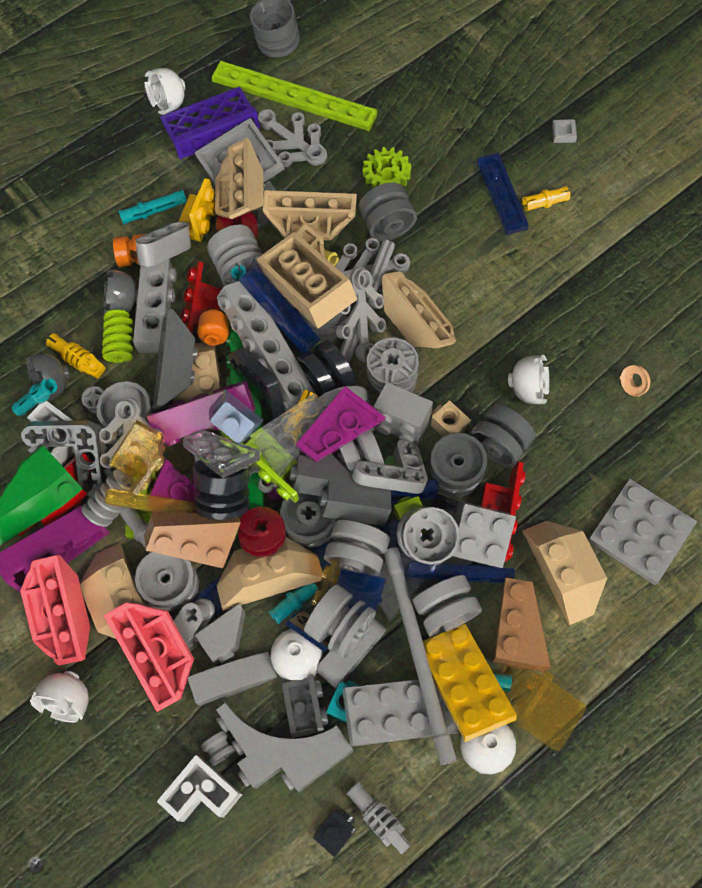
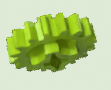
(386, 168)

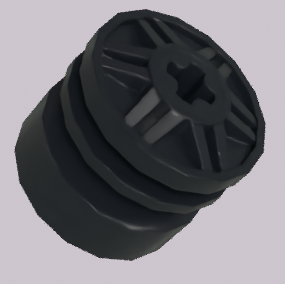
(219, 496)

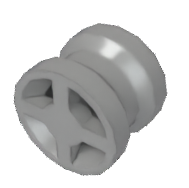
(90, 398)
(218, 748)

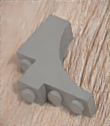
(267, 755)

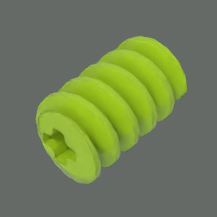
(117, 336)

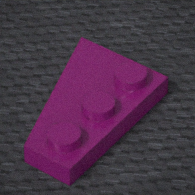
(338, 425)
(172, 484)

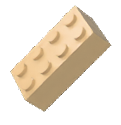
(307, 279)

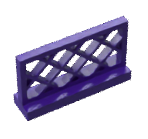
(196, 138)

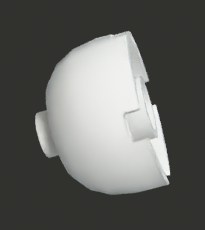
(164, 89)
(530, 379)
(295, 656)
(61, 695)
(490, 751)

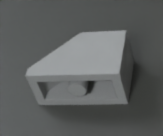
(223, 636)

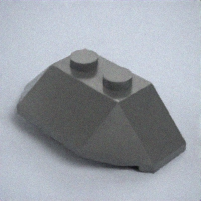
(174, 361)

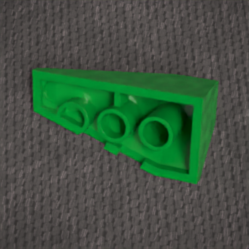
(34, 493)

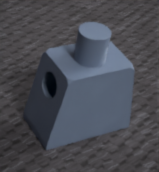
(233, 417)

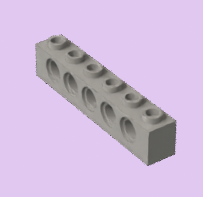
(267, 337)

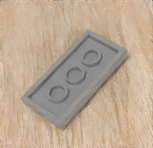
(390, 713)

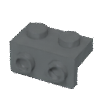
(303, 707)

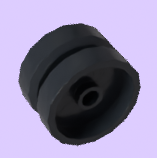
(326, 368)

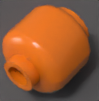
(213, 327)

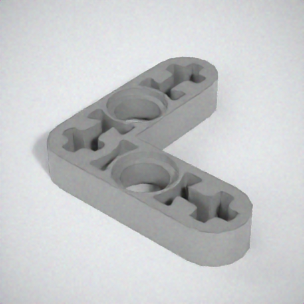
(405, 477)

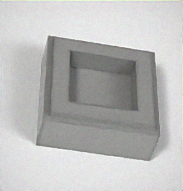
(564, 131)

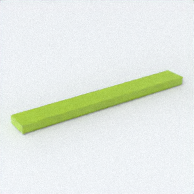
(295, 95)

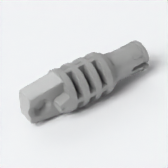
(379, 818)

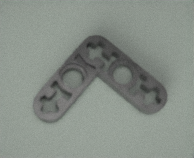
(74, 439)

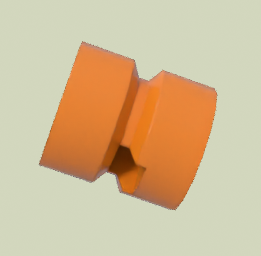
(125, 250)

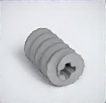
(97, 510)

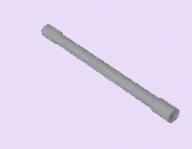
(441, 737)

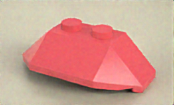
(56, 610)
(153, 650)

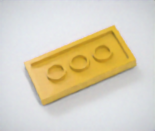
(467, 683)

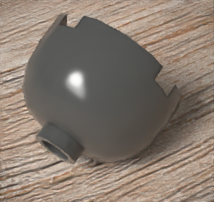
(119, 291)
(47, 366)

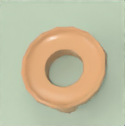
(628, 384)

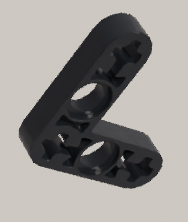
(262, 380)

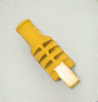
(76, 356)

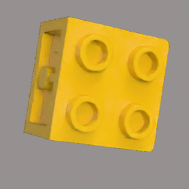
(199, 211)

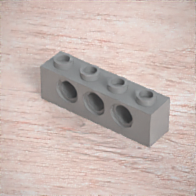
(147, 338)

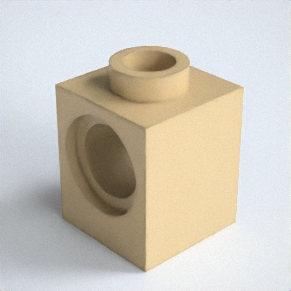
(450, 411)

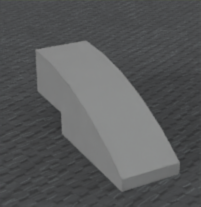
(231, 678)

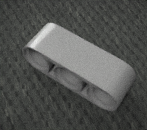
(163, 244)
(336, 670)

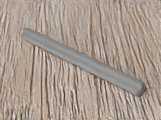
(377, 272)

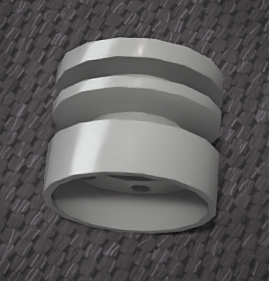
(231, 248)
(392, 352)
(442, 535)
(343, 623)

